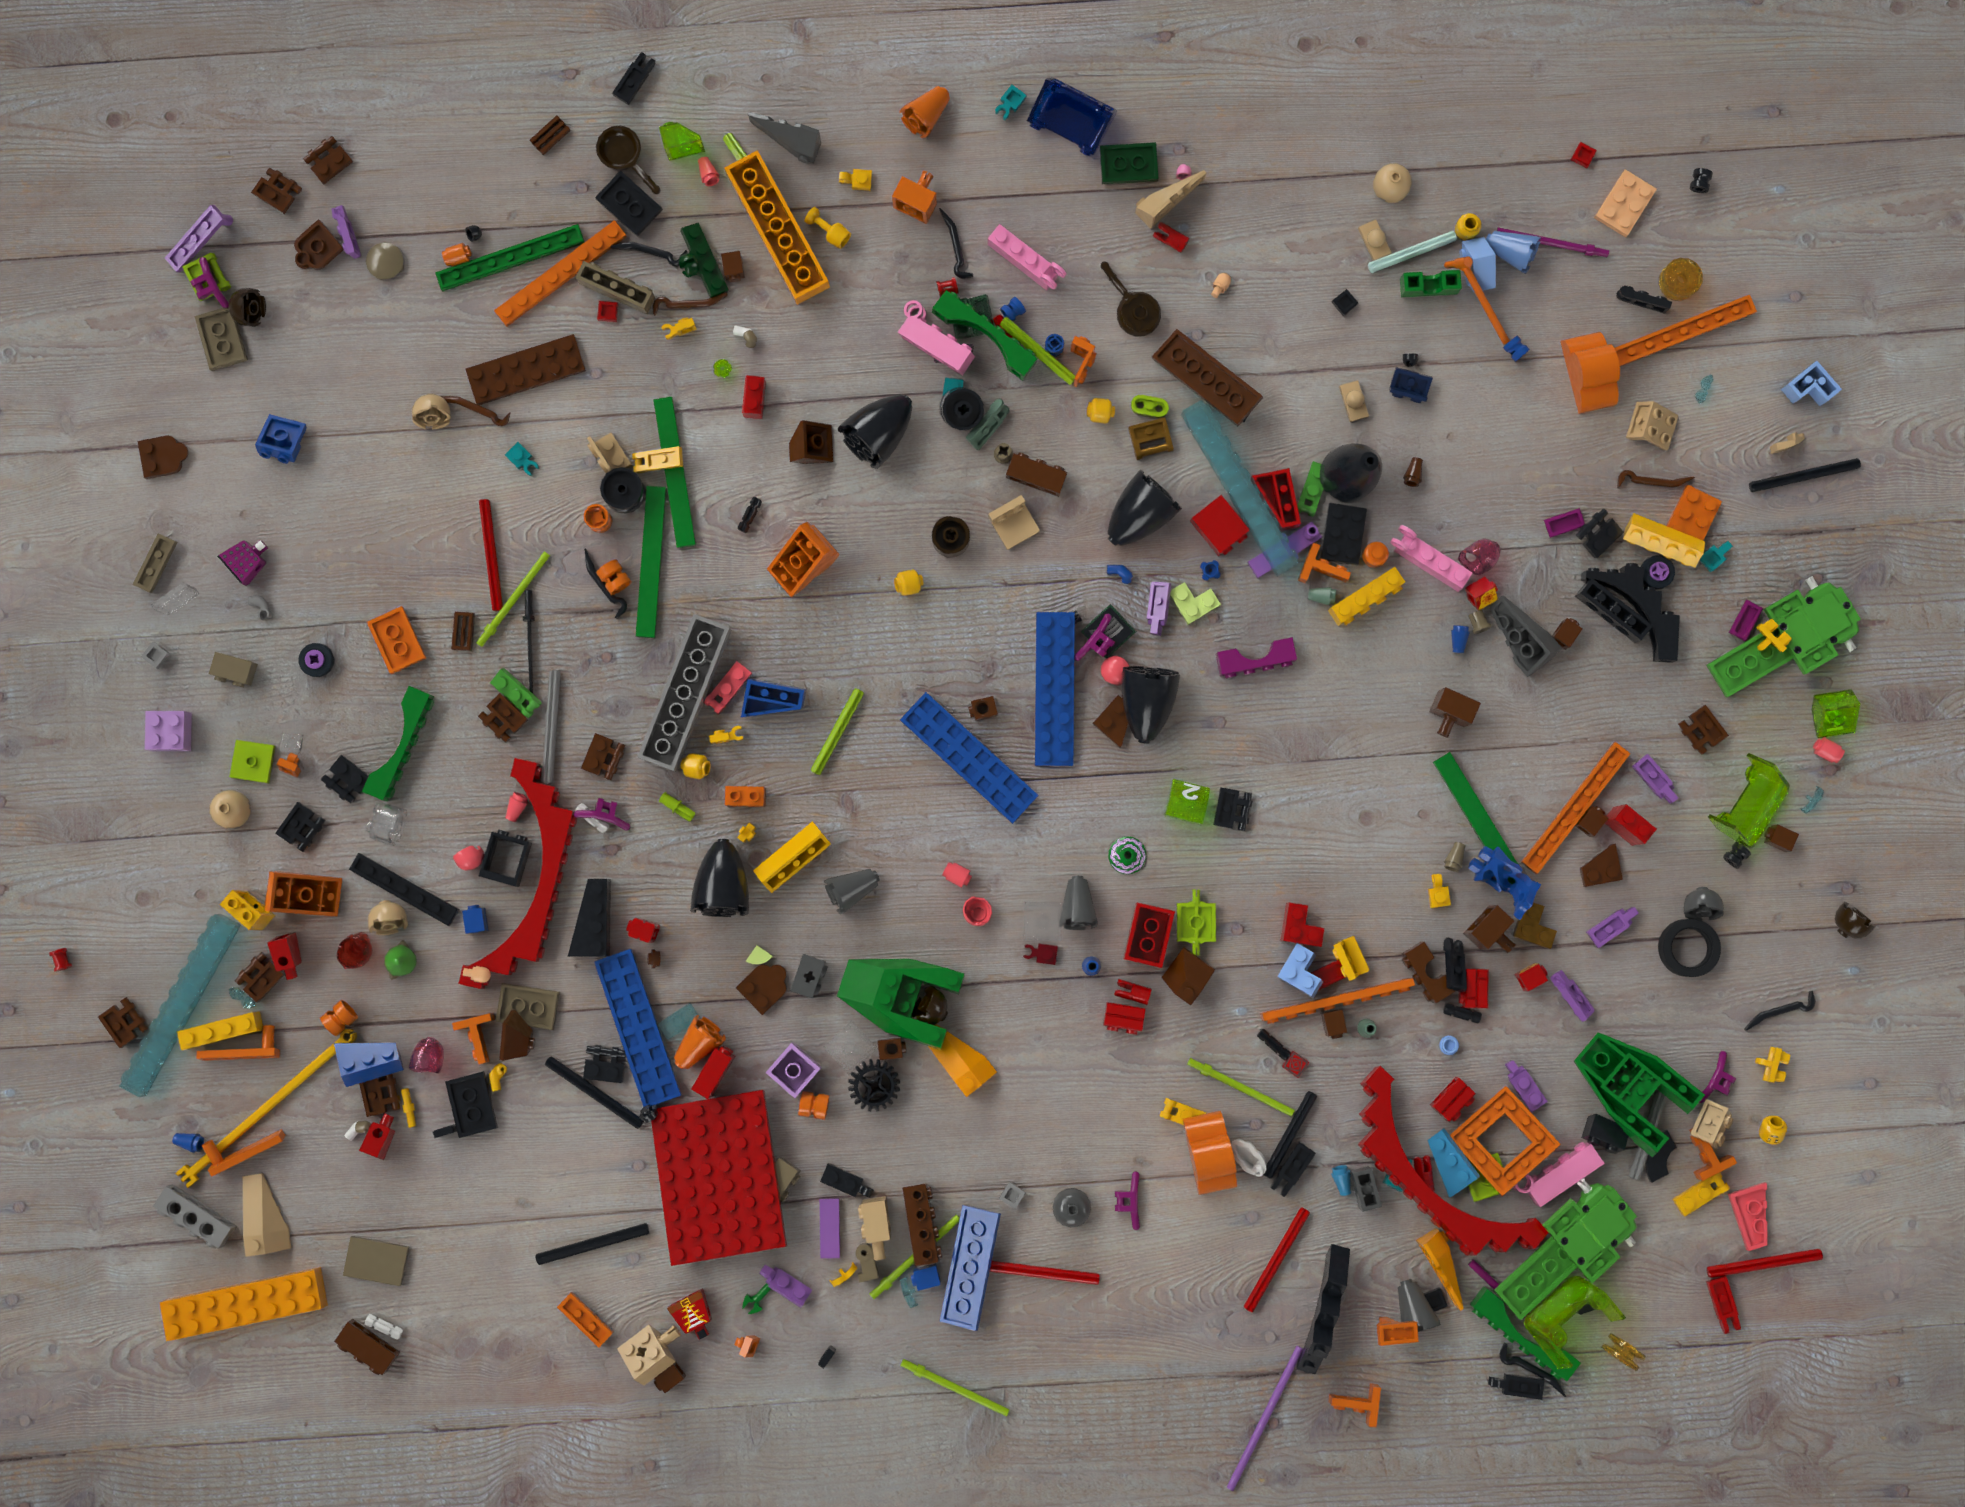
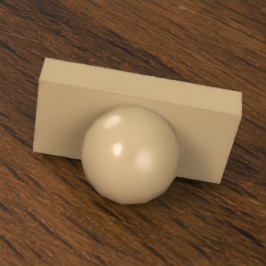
(1374, 240)
(1354, 401)

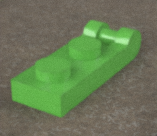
(1311, 491)
(515, 692)

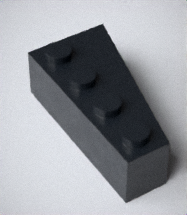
(592, 927)

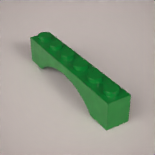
(953, 311)
(415, 707)
(1493, 1308)

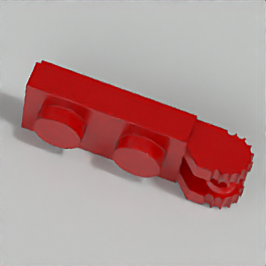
(1723, 1302)

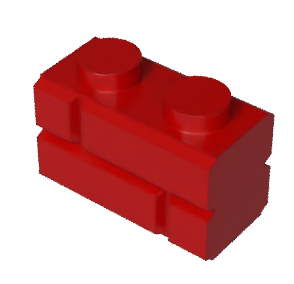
(754, 397)
(643, 930)
(1477, 989)
(1124, 1017)
(1453, 1099)

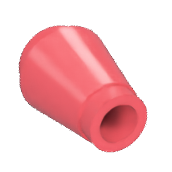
(708, 173)
(516, 806)

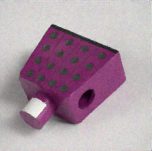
(244, 560)

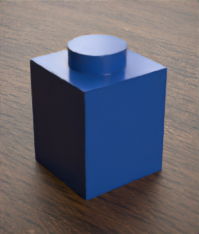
(475, 919)
(926, 1277)

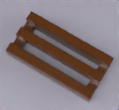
(544, 130)
(462, 647)

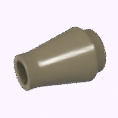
(1455, 858)

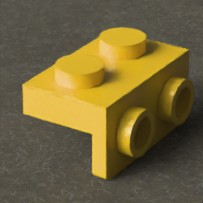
(1350, 957)

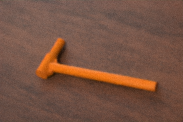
(1464, 265)

